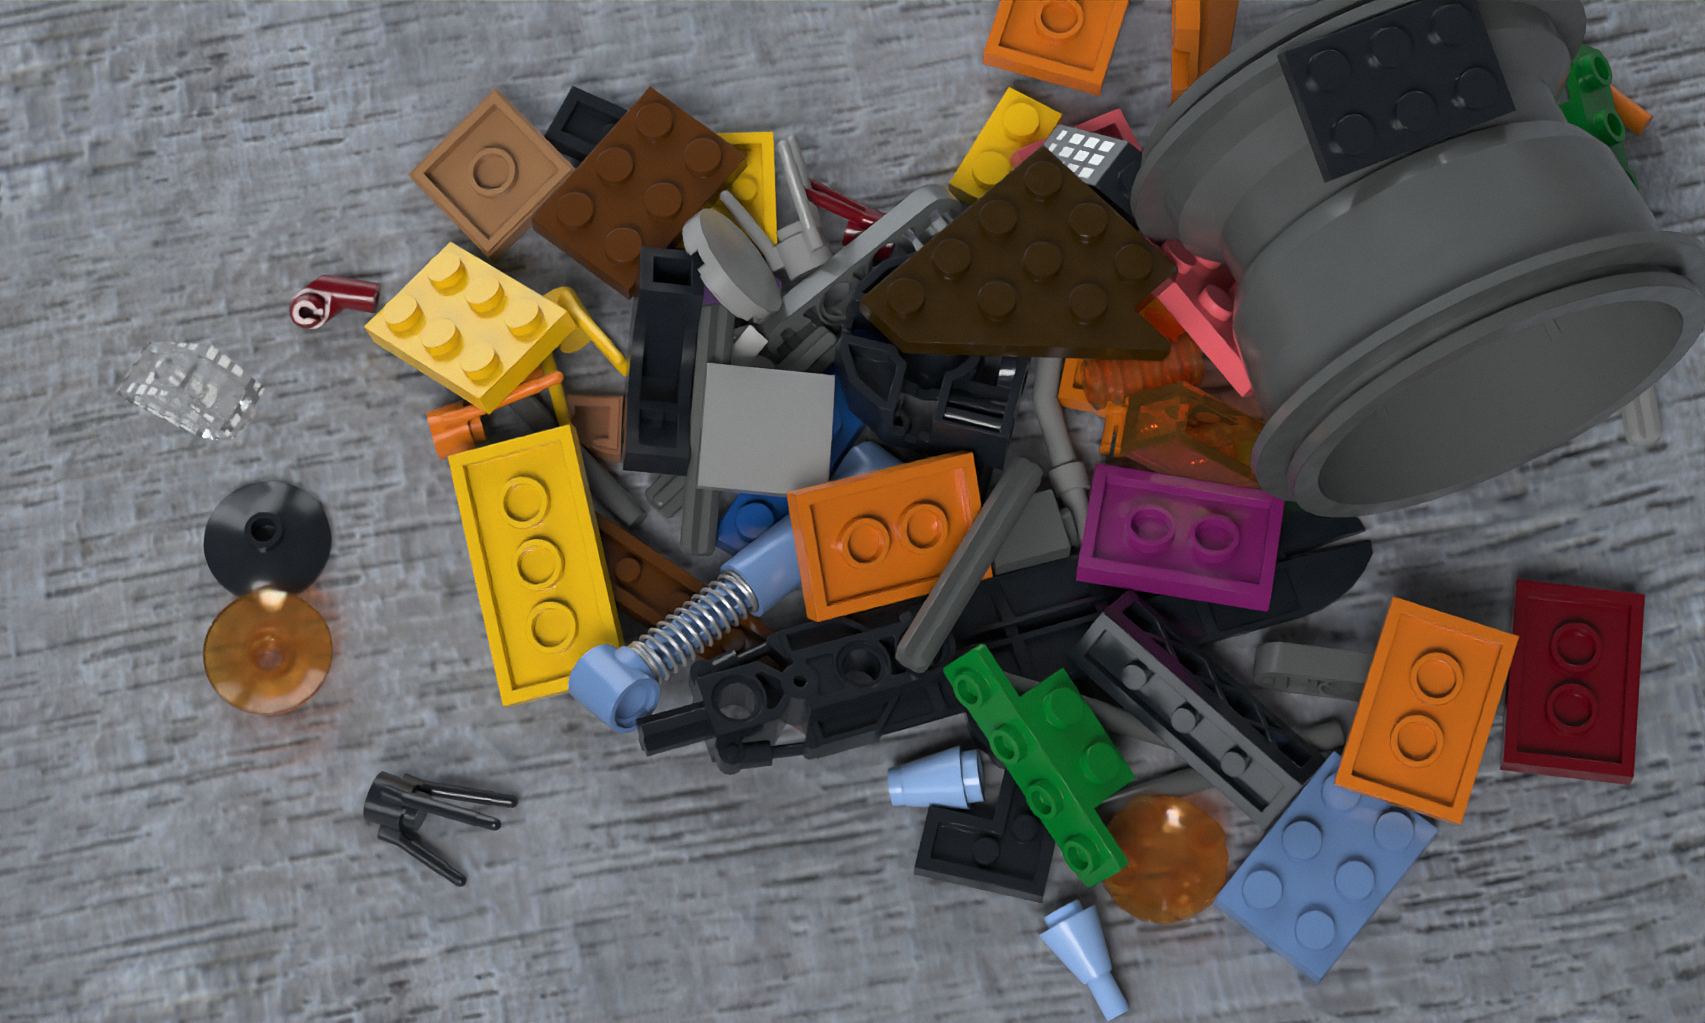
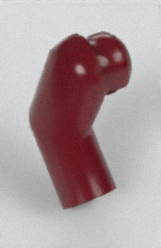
(330, 296)

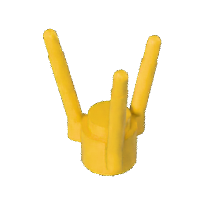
(584, 333)

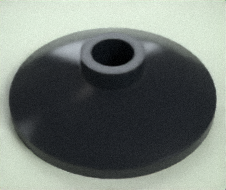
(285, 562)

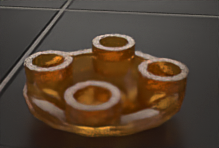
(1172, 856)

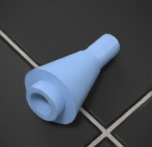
(1080, 944)

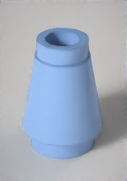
(939, 780)

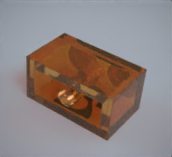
(1190, 435)

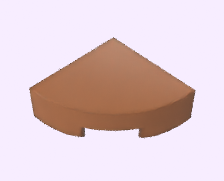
(598, 424)

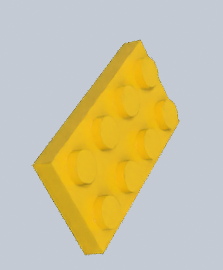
(535, 559)

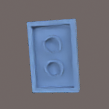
(1323, 872)

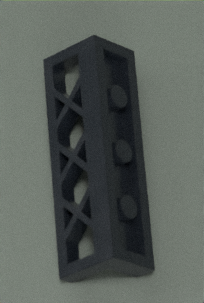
(1195, 709)

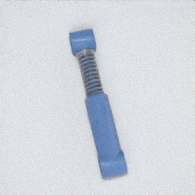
(627, 680)

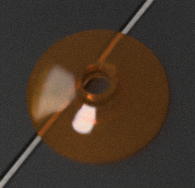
(261, 625)

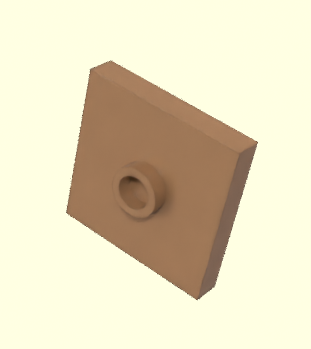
(492, 174)

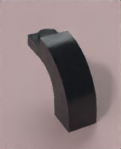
(661, 361)

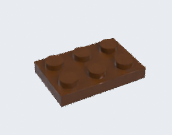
(638, 190)

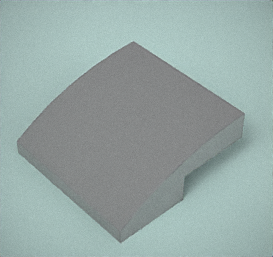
(765, 430)

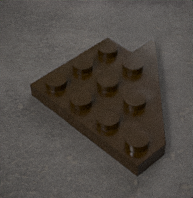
(1028, 275)

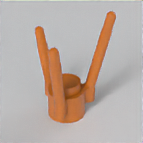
(459, 424)

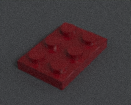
(1573, 682)

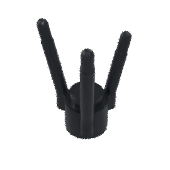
(404, 803)

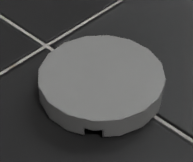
(732, 266)

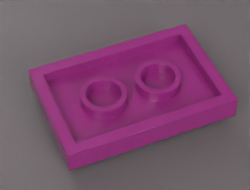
(1180, 537)

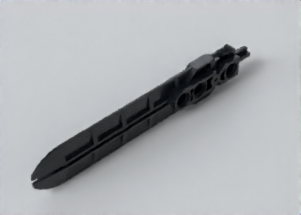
(850, 715)

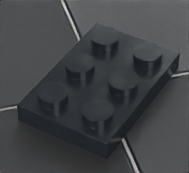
(1395, 84)

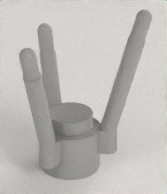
(802, 243)

